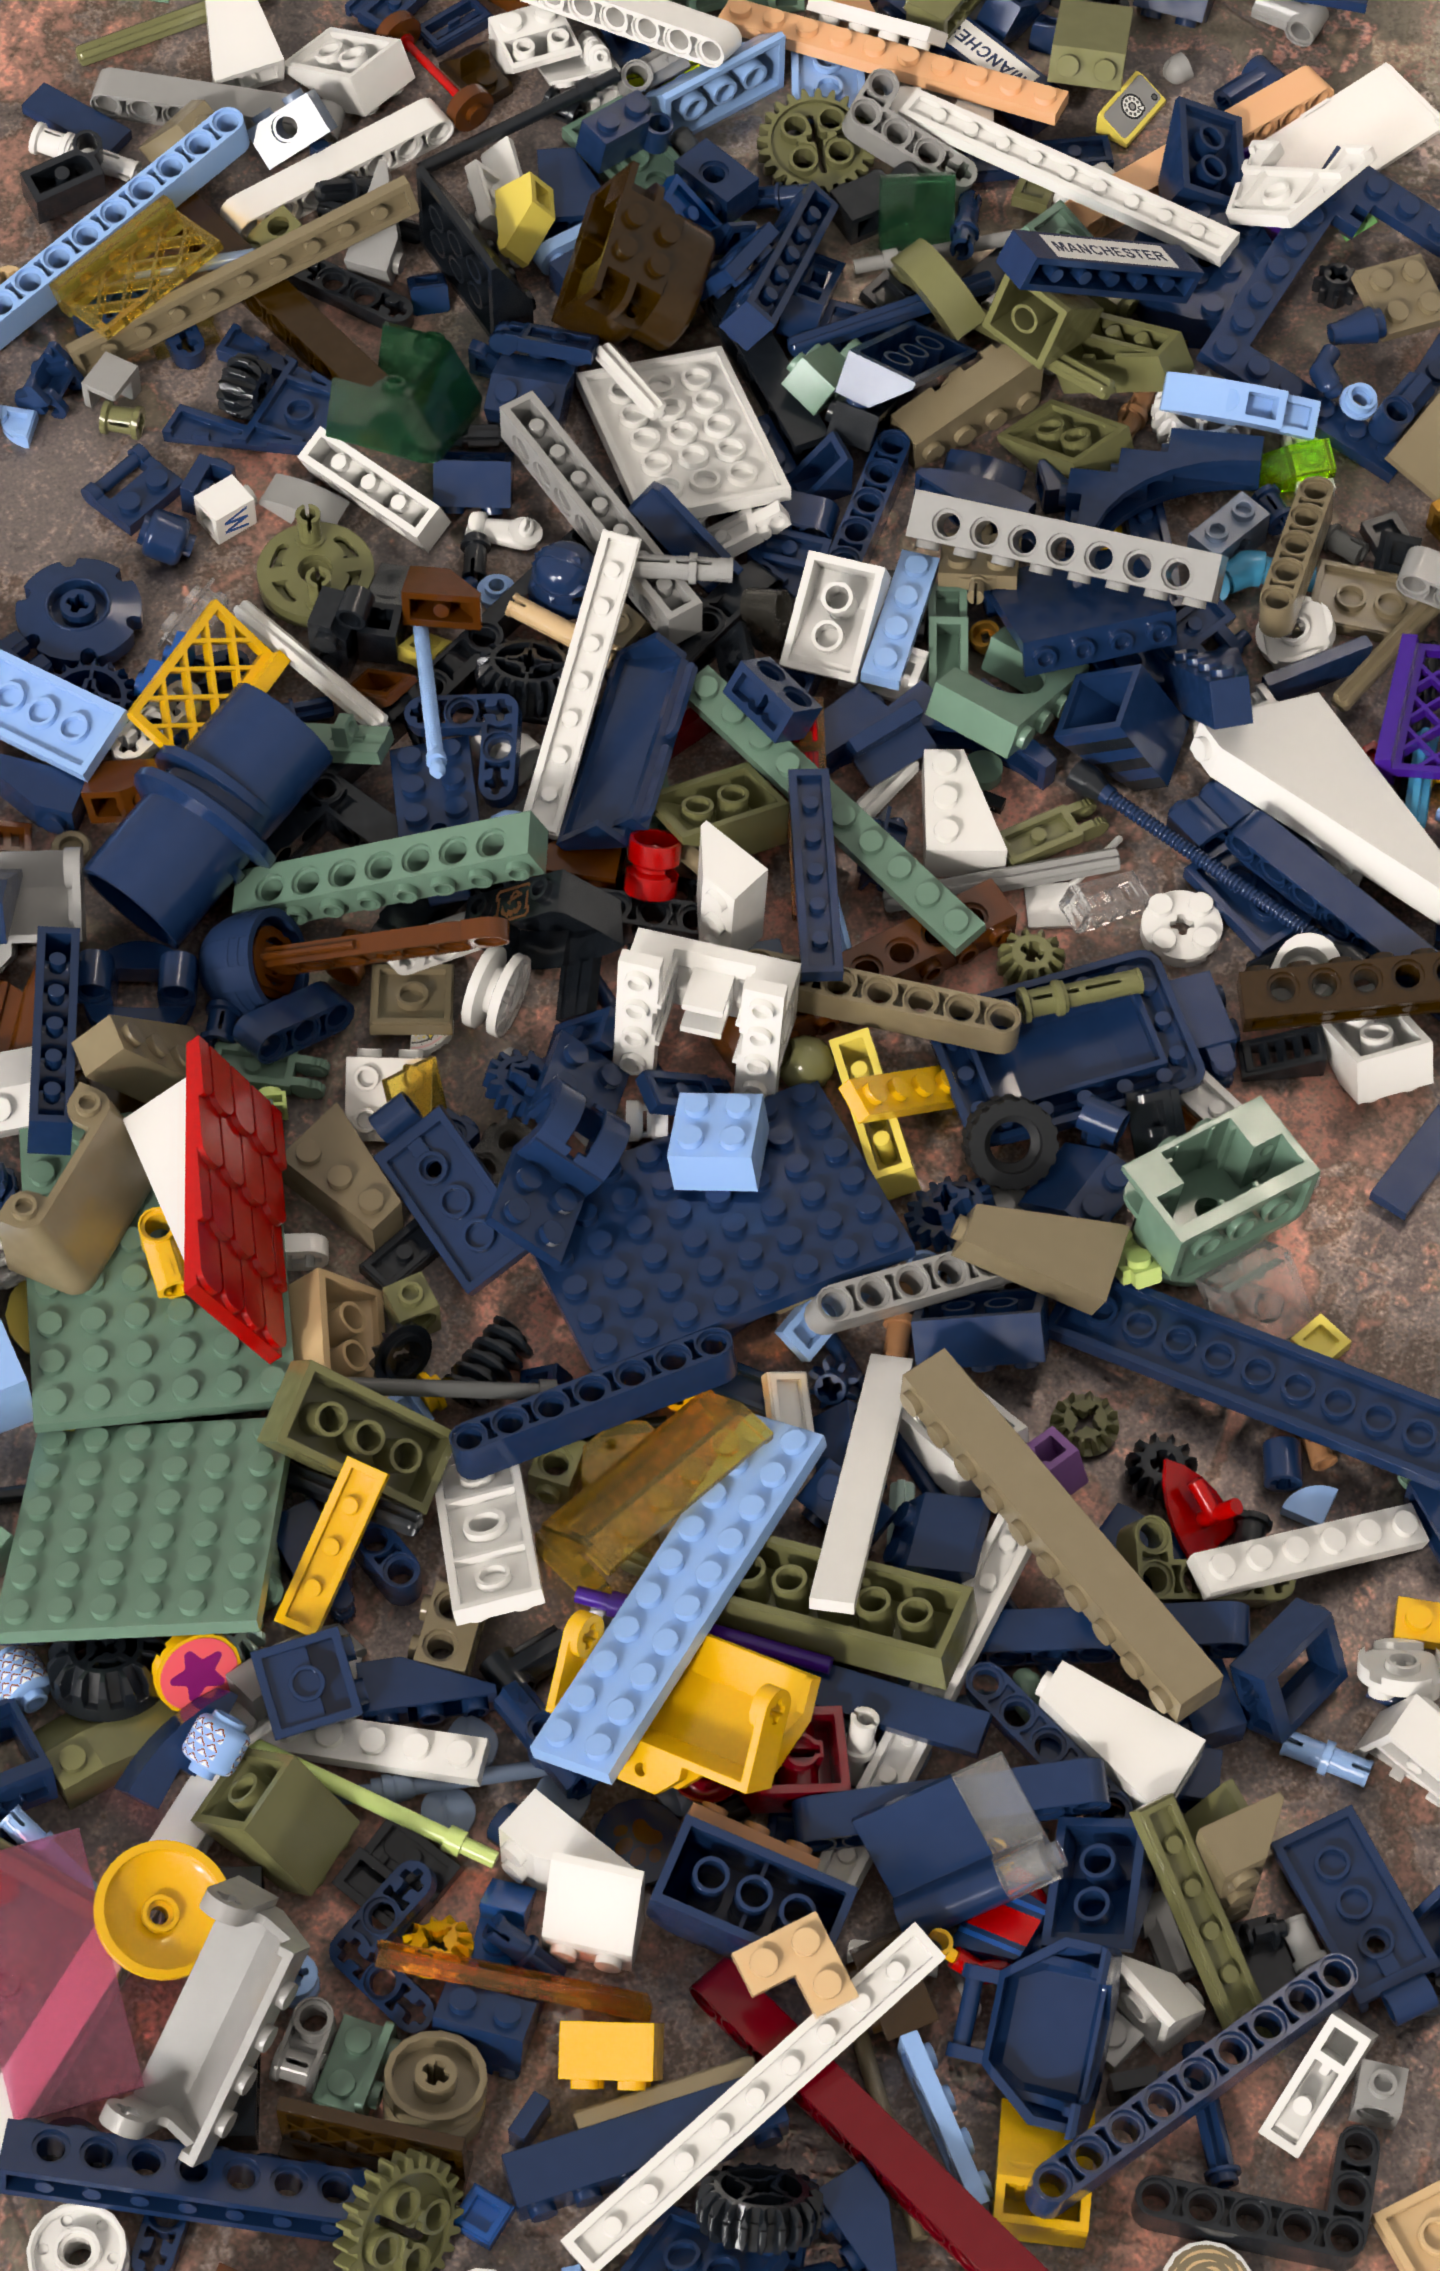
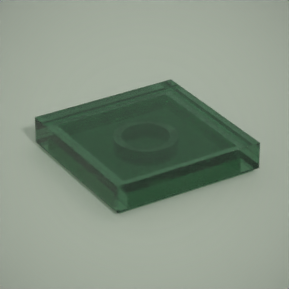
(915, 208)

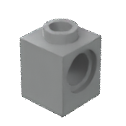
(1378, 2094)

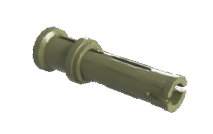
(1060, 997)

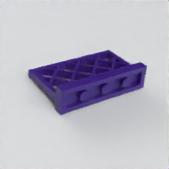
(1401, 714)

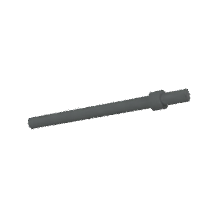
(455, 1388)

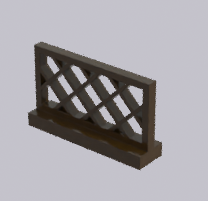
(359, 2140)

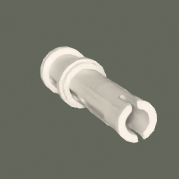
(55, 143)

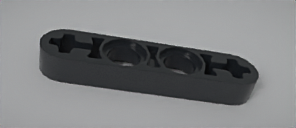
(352, 288)

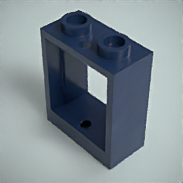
(1278, 1710)
(29, 1782)

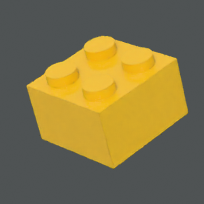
(611, 2051)

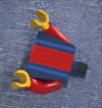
(996, 1936)

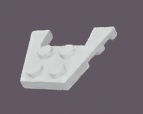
(1288, 194)

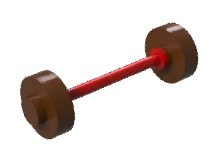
(470, 104)

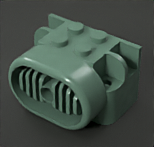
(1217, 1190)

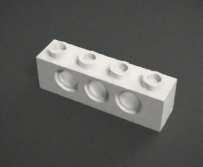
(374, 489)

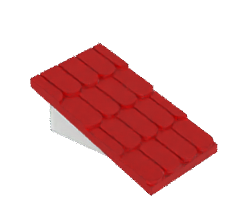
(217, 1174)

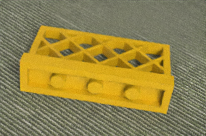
(260, 674)

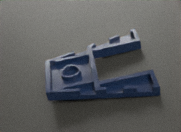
(282, 422)

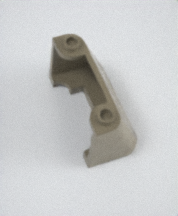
(81, 1222)

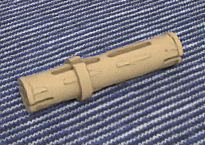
(546, 622)

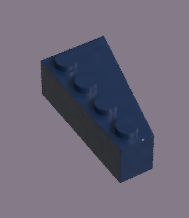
(1209, 686)

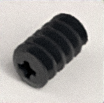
(491, 1357)

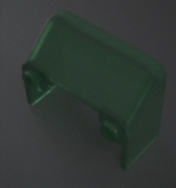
(416, 407)

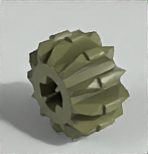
(1029, 957)

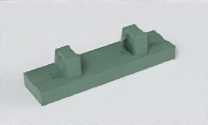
(354, 742)

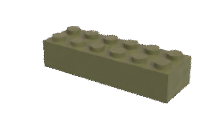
(900, 1626)

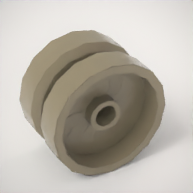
(436, 2084)

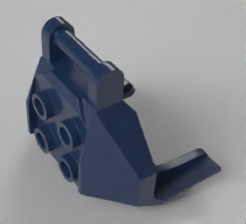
(1045, 2030)

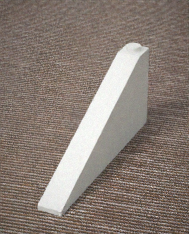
(1322, 785)

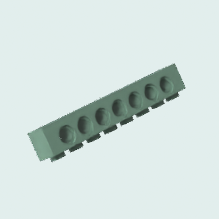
(398, 869)

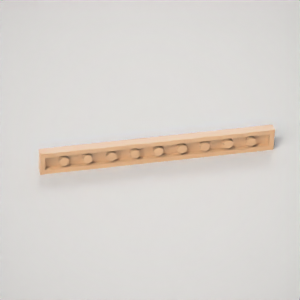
(908, 63)

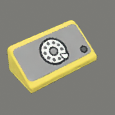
(1129, 110)

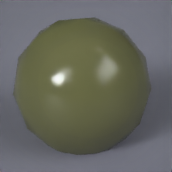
(807, 1061)

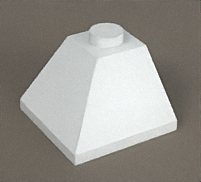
(1158, 2004)

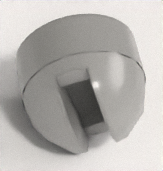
(1177, 69)

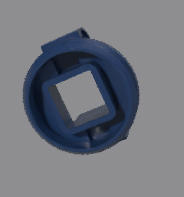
(138, 962)

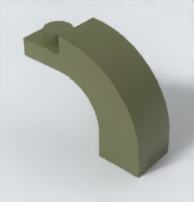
(938, 287)

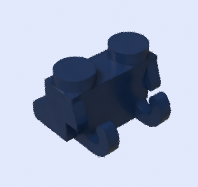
(49, 381)

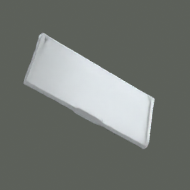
(1371, 111)

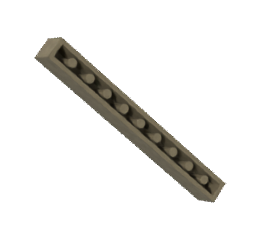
(1060, 1536)

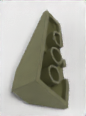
(92, 1754)

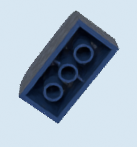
(734, 1892)

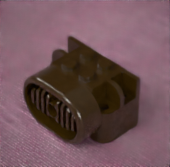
(634, 267)

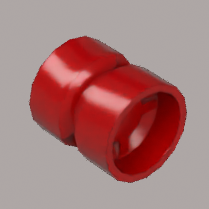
(654, 862)

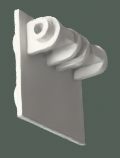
(592, 62)

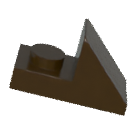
(473, 66)

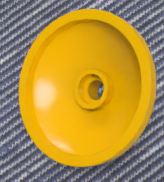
(150, 1878)

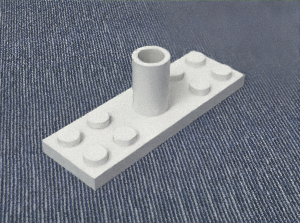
(487, 1544)

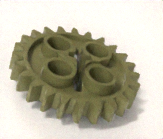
(783, 151)
(413, 2192)

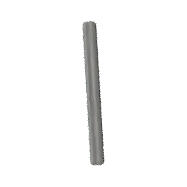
(1030, 873)

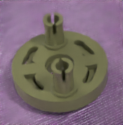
(310, 549)

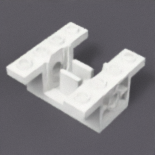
(710, 986)

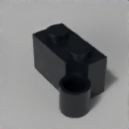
(66, 179)
(859, 204)
(335, 624)

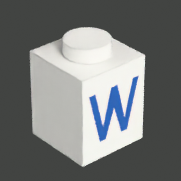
(226, 509)

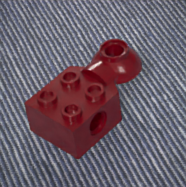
(812, 1768)

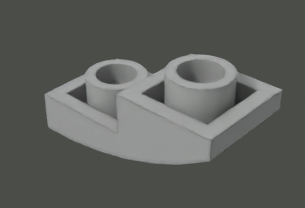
(289, 493)

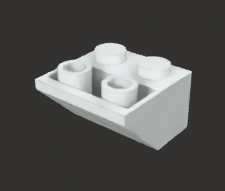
(530, 39)

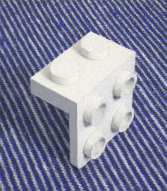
(364, 1085)

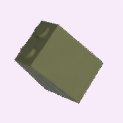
(1090, 44)
(1040, 323)
(278, 1819)

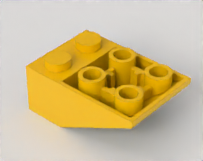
(1019, 2154)

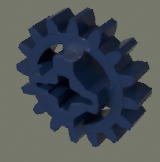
(513, 1083)
(936, 1211)

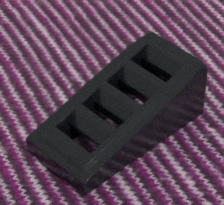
(1294, 1040)

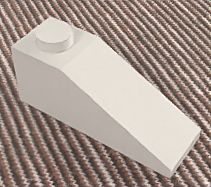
(1318, 2082)

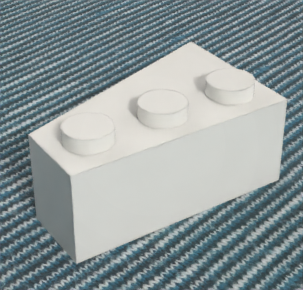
(956, 819)

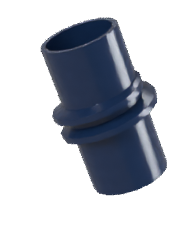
(207, 814)

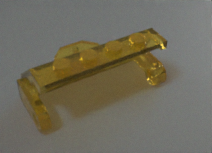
(642, 1481)

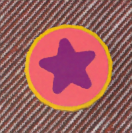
(193, 1667)

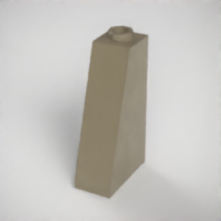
(1043, 1251)

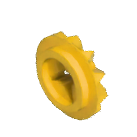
(454, 1934)

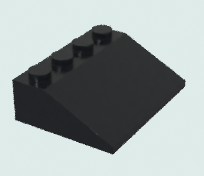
(469, 258)

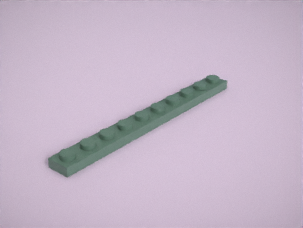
(853, 828)

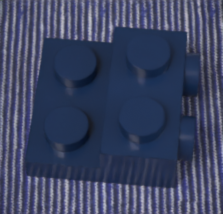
(309, 1682)

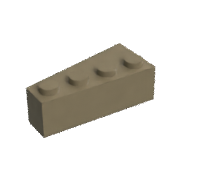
(968, 404)
(134, 1055)

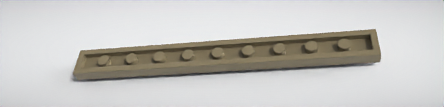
(252, 273)

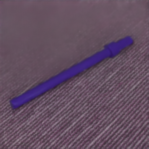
(779, 1651)

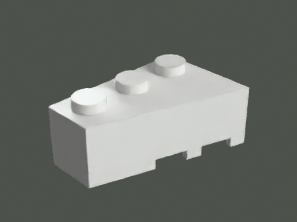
(1408, 1741)

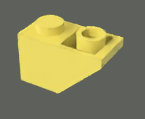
(523, 217)

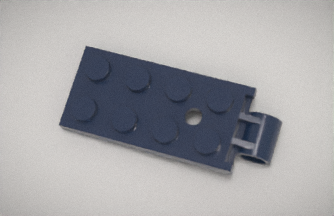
(435, 803)
(449, 1205)
(1356, 1900)

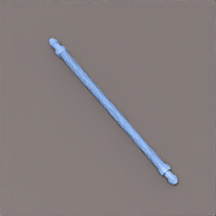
(435, 755)

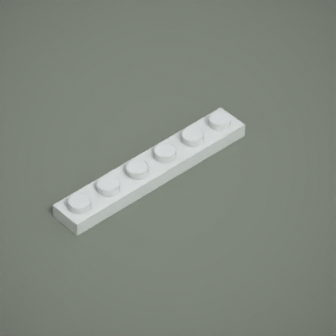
(1307, 1551)
(385, 1749)

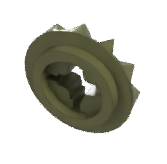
(1088, 1440)

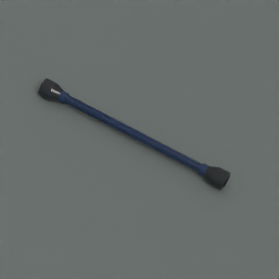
(1092, 784)

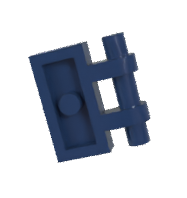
(1199, 626)

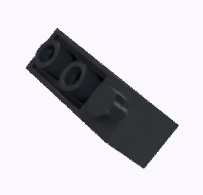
(384, 628)

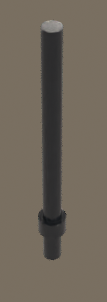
(583, 91)

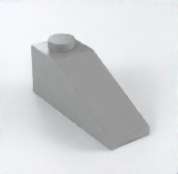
(381, 254)

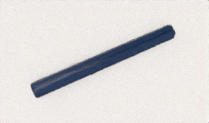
(879, 318)

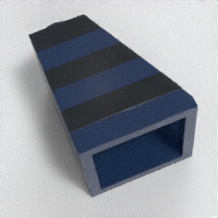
(1123, 726)

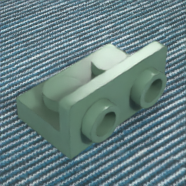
(356, 2066)

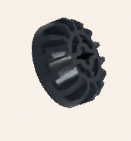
(108, 1681)

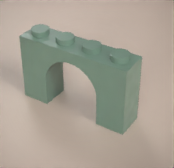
(996, 717)

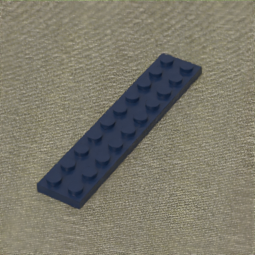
(1261, 1378)

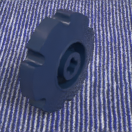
(80, 613)

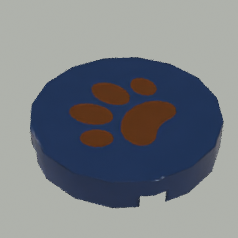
(640, 1834)

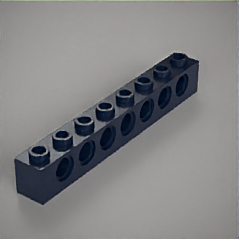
(166, 2190)

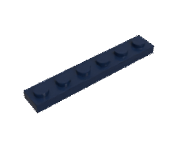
(815, 875)

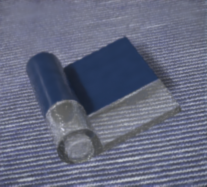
(959, 1846)

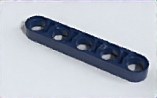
(1038, 1727)

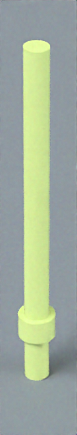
(452, 1839)

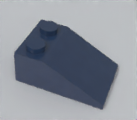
(1201, 155)
(1102, 1887)

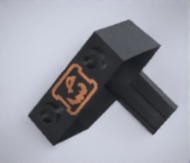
(576, 953)

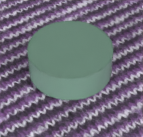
(987, 768)

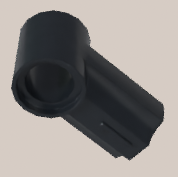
(525, 1663)

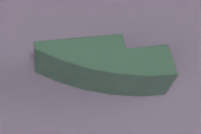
(946, 632)

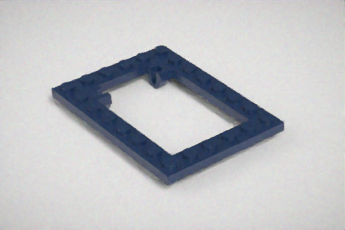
(1229, 346)

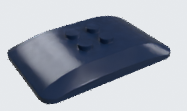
(1087, 1052)

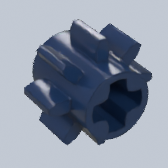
(840, 1372)

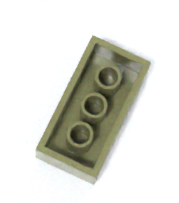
(327, 1417)

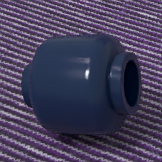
(166, 537)

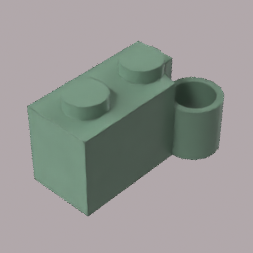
(816, 375)

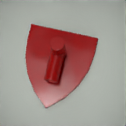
(1196, 1509)

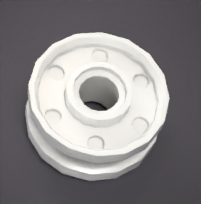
(496, 991)
(77, 2228)

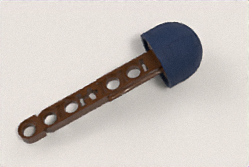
(265, 956)

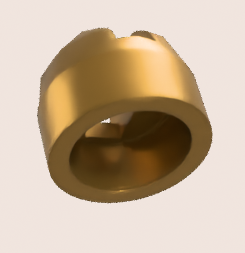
(979, 628)

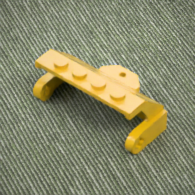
(723, 1720)

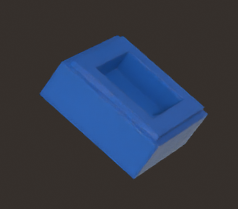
(484, 2216)

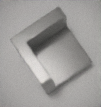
(110, 379)

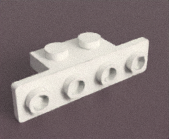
(497, 169)

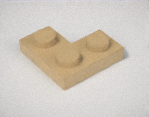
(799, 1952)

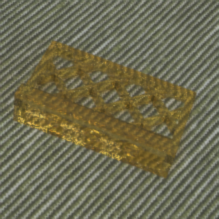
(126, 254)

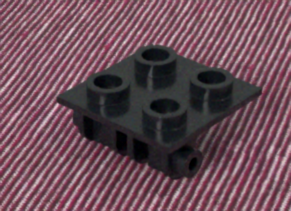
(1265, 1953)

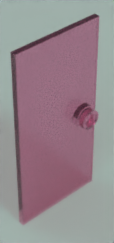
(59, 1990)

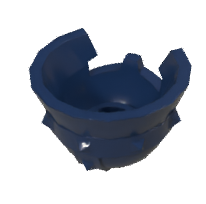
(560, 576)

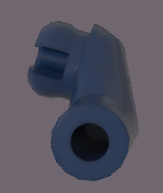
(1323, 373)

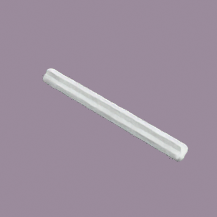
(310, 666)

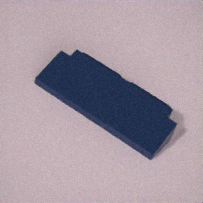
(629, 746)

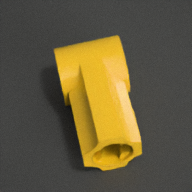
(162, 1254)

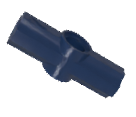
(526, 1716)

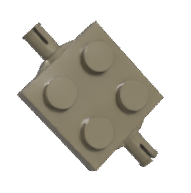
(976, 574)

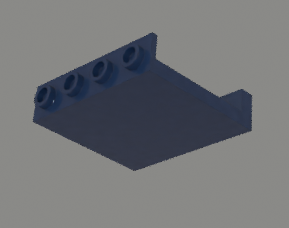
(1079, 623)

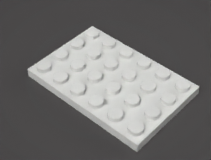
(704, 446)

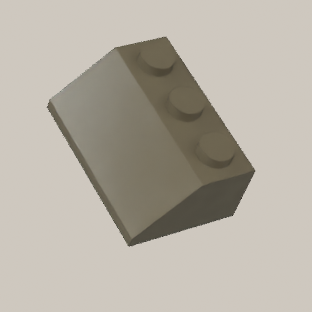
(1236, 1852)

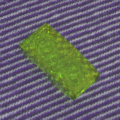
(1296, 462)

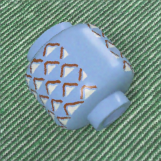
(23, 1678)
(216, 1744)

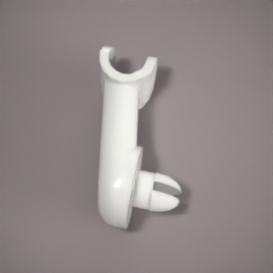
(516, 533)

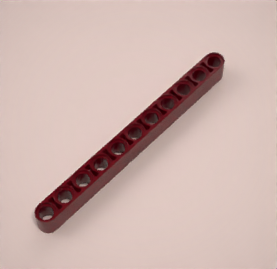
(868, 2132)

